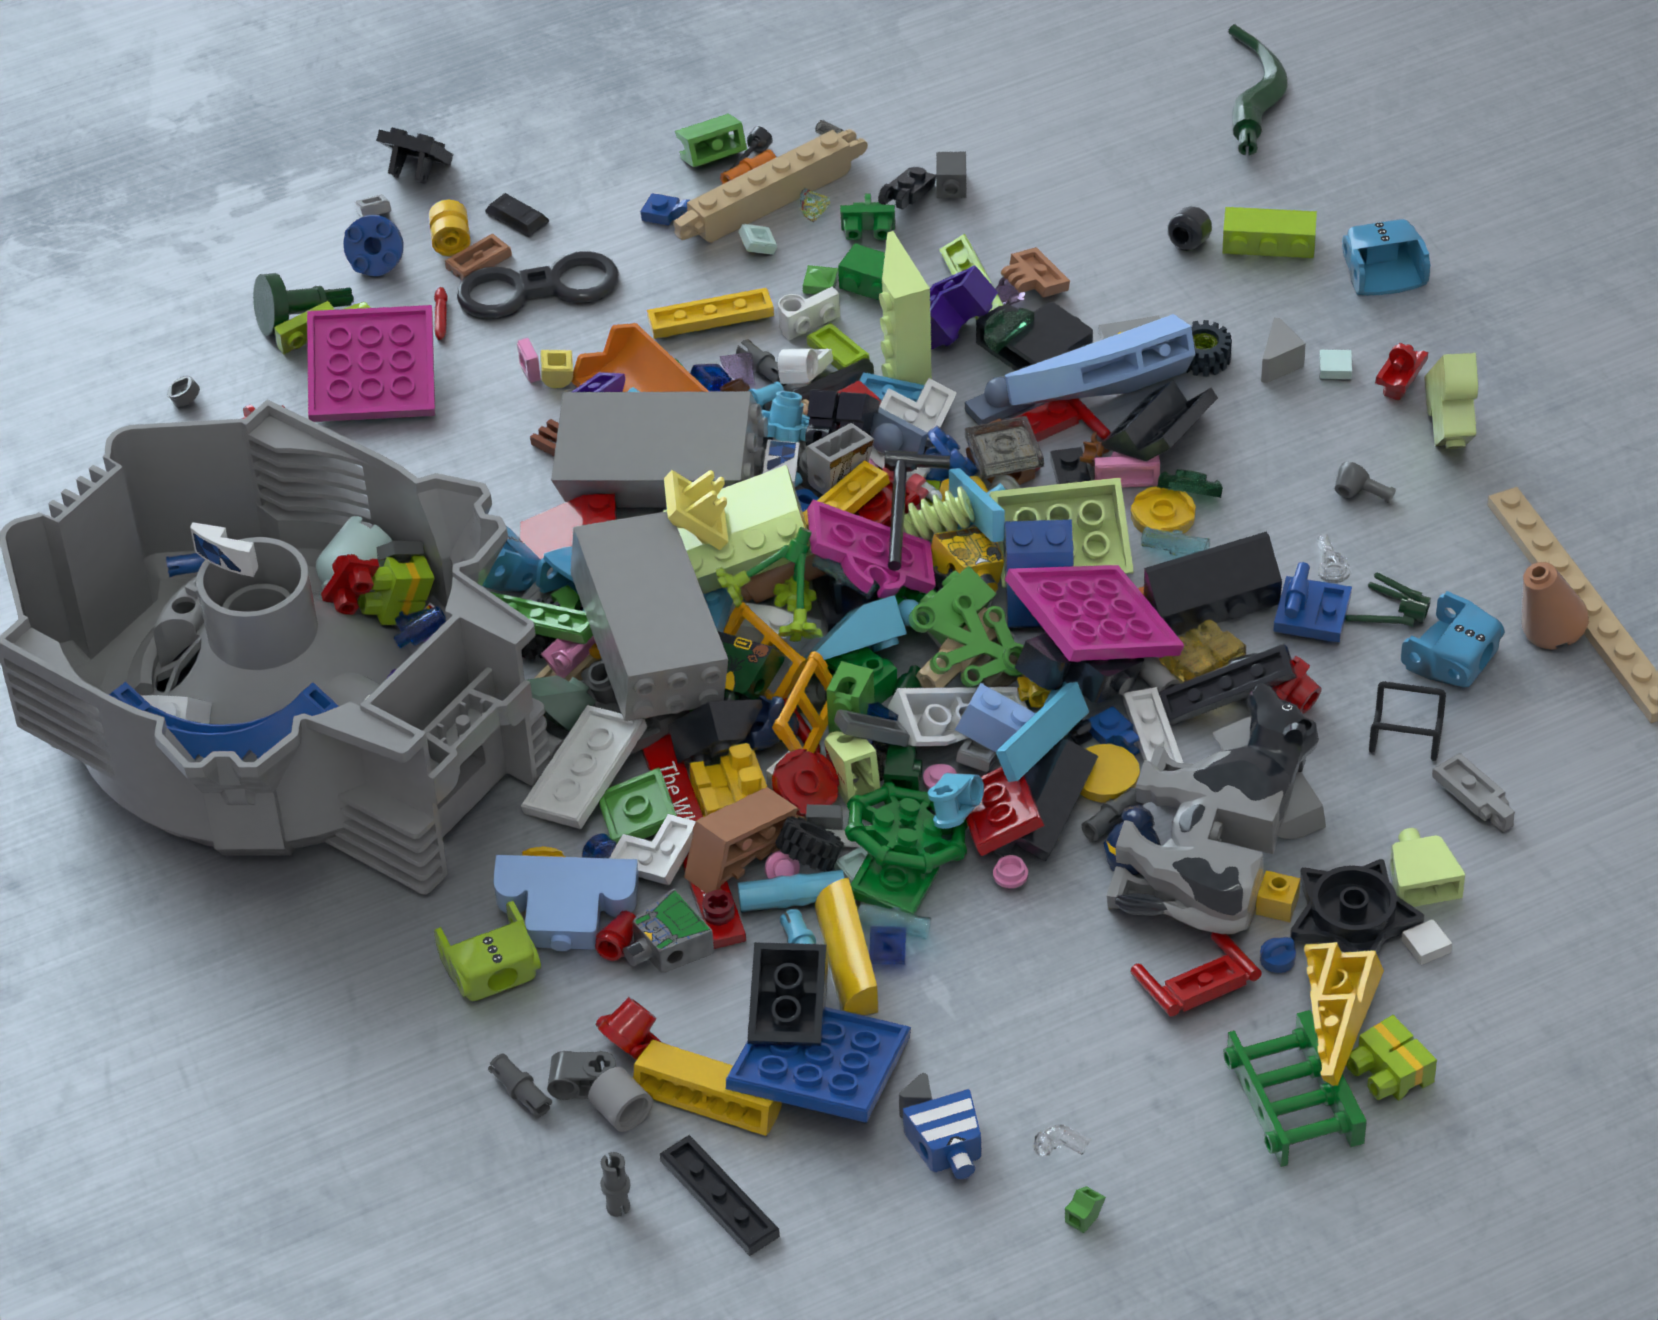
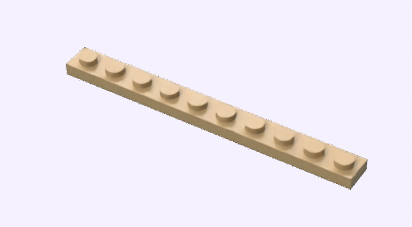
(1604, 629)

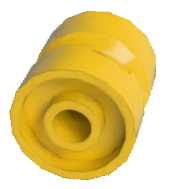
(449, 227)

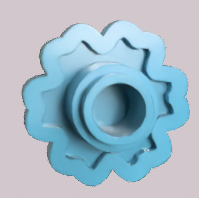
(786, 417)

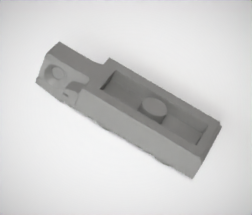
(1475, 791)

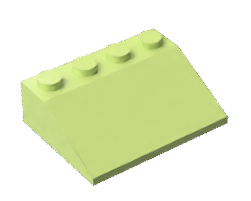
(905, 317)
(1095, 512)
(759, 520)

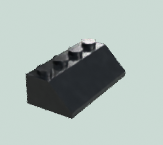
(1215, 583)

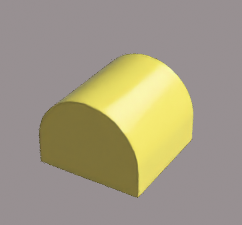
(556, 367)

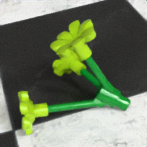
(793, 592)

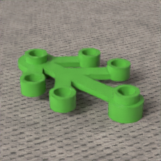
(975, 641)

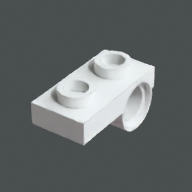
(803, 315)
(802, 365)

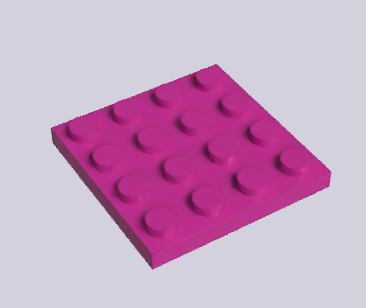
(370, 363)
(1094, 612)

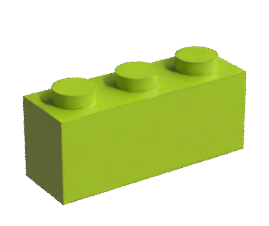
(1269, 232)

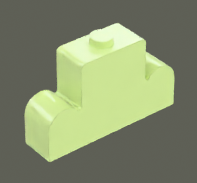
(1450, 399)

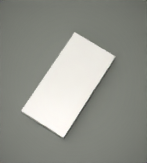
(583, 767)

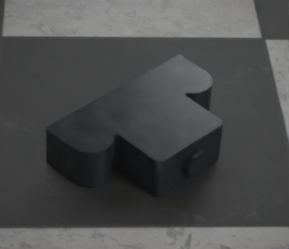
(1046, 337)
(1097, 679)

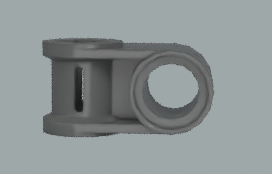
(575, 1072)

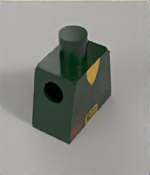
(749, 667)

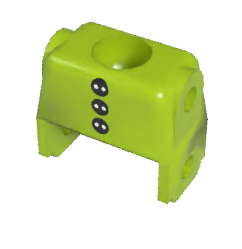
(492, 959)

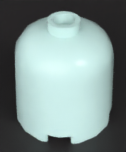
(351, 539)

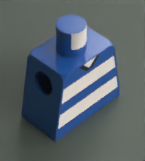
(945, 1133)

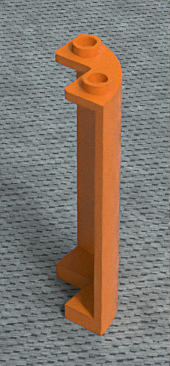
(641, 360)

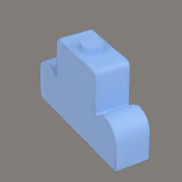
(565, 895)

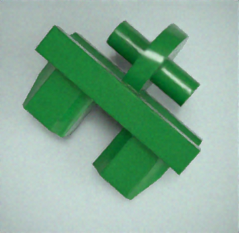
(867, 216)

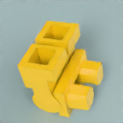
(728, 781)

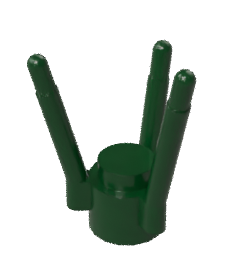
(1412, 604)

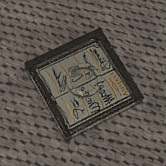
(1004, 447)

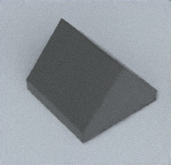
(915, 1093)

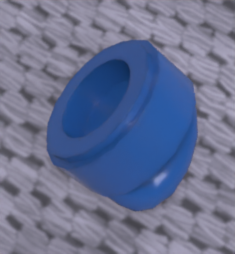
(1278, 954)

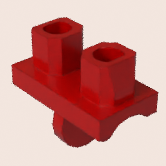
(1400, 370)
(350, 580)

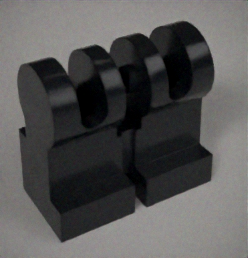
(835, 410)

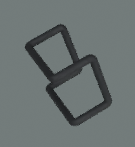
(1436, 734)

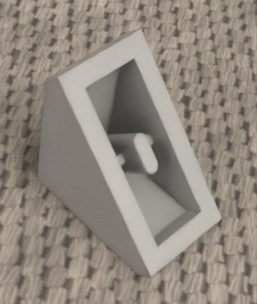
(1282, 353)

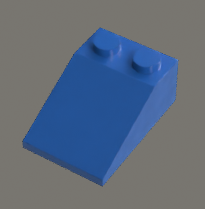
(1034, 546)

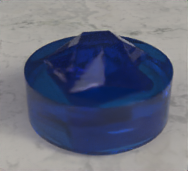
(599, 847)

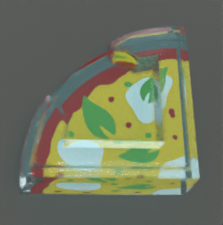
(813, 204)

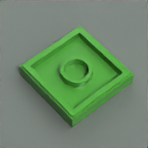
(637, 806)

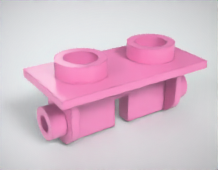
(566, 655)

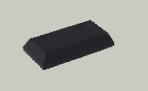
(516, 214)

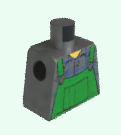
(669, 935)

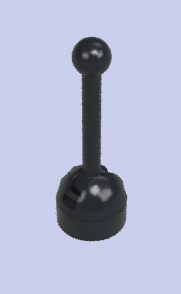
(757, 141)

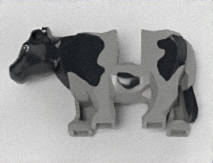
(1223, 798)

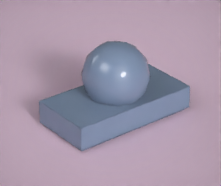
(993, 403)
(896, 434)

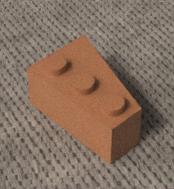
(734, 837)

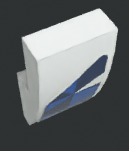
(781, 454)
(226, 553)

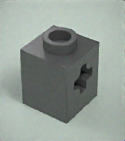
(951, 175)

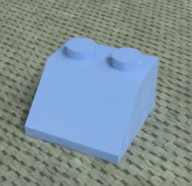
(992, 718)

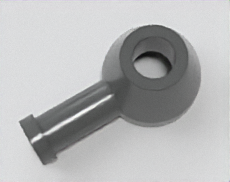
(1353, 478)

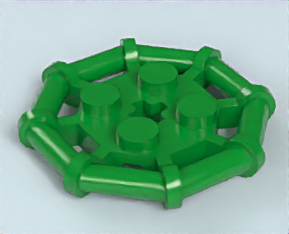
(904, 828)

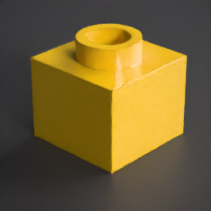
(1278, 896)

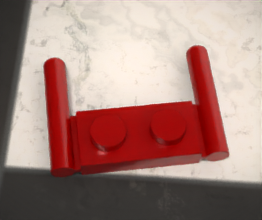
(1061, 415)
(1202, 982)

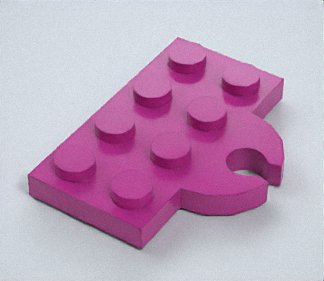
(864, 551)

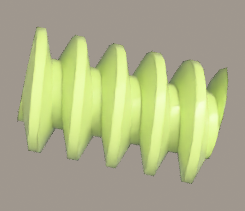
(939, 515)

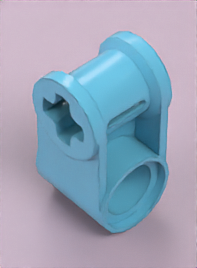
(955, 798)

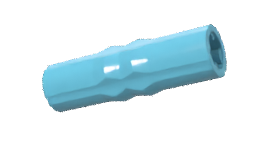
(784, 890)

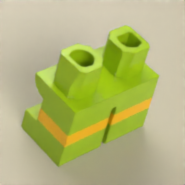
(398, 589)
(1393, 1060)

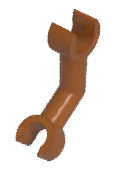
(1092, 450)

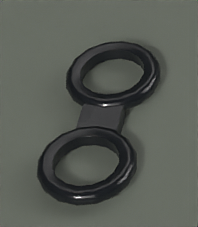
(537, 283)

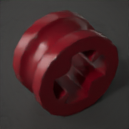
(718, 915)

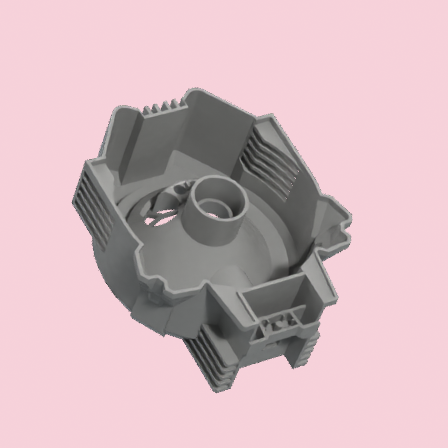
(364, 776)

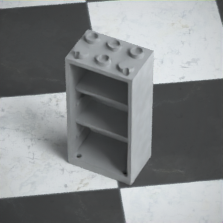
(636, 438)
(648, 616)

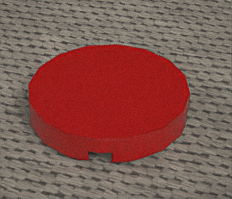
(805, 780)

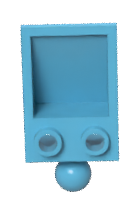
(869, 625)

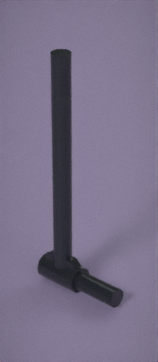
(901, 463)

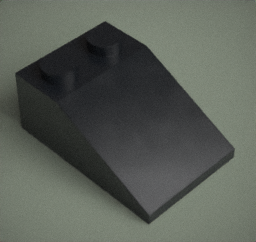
(788, 994)

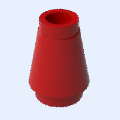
(615, 936)

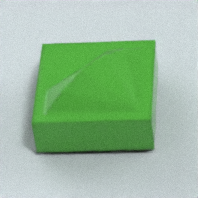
(819, 279)

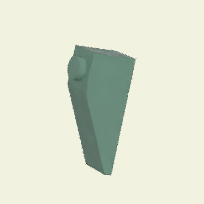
(562, 699)

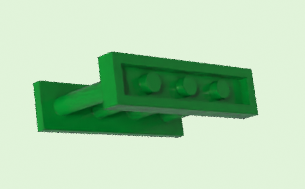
(1347, 1116)

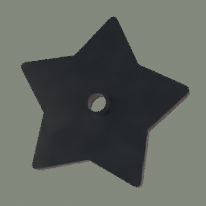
(1352, 908)

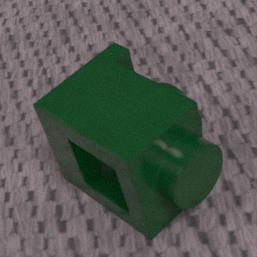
(903, 767)

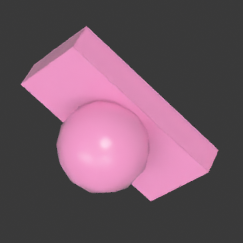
(1130, 470)

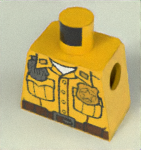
(968, 548)

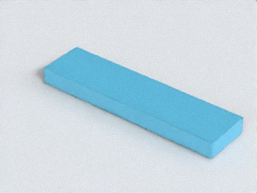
(987, 513)
(1042, 732)

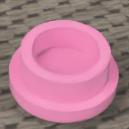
(934, 774)
(781, 864)
(1010, 872)

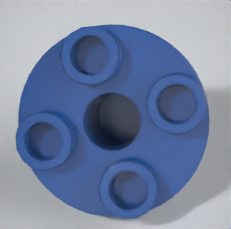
(373, 245)
(947, 446)

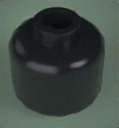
(1189, 228)

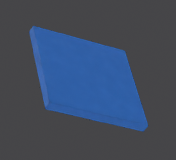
(834, 1078)

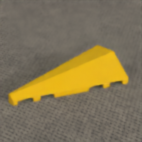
(1340, 1000)

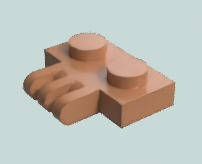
(1033, 270)

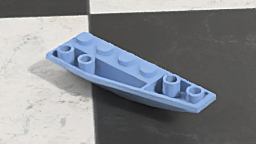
(1109, 365)

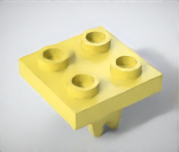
(697, 507)

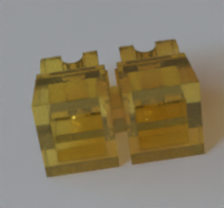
(1204, 651)

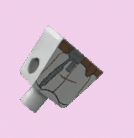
(837, 456)

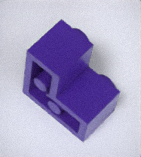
(956, 301)

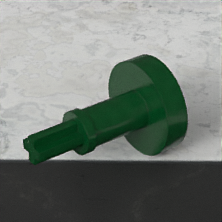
(275, 303)

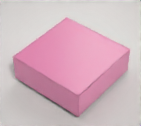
(528, 360)

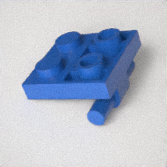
(1312, 607)

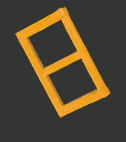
(770, 638)
(819, 723)

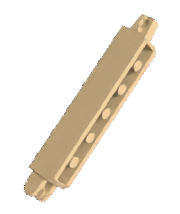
(770, 186)

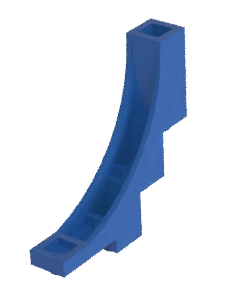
(242, 738)

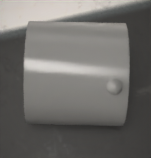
(620, 1099)

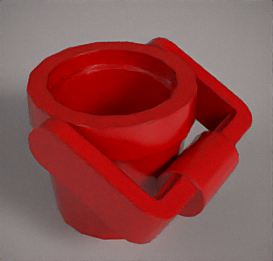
(1299, 691)
(629, 1027)

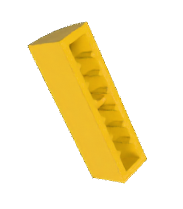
(846, 949)
(700, 1087)

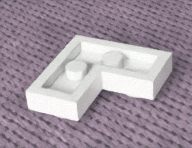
(927, 411)
(662, 856)

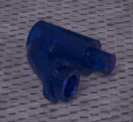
(418, 625)

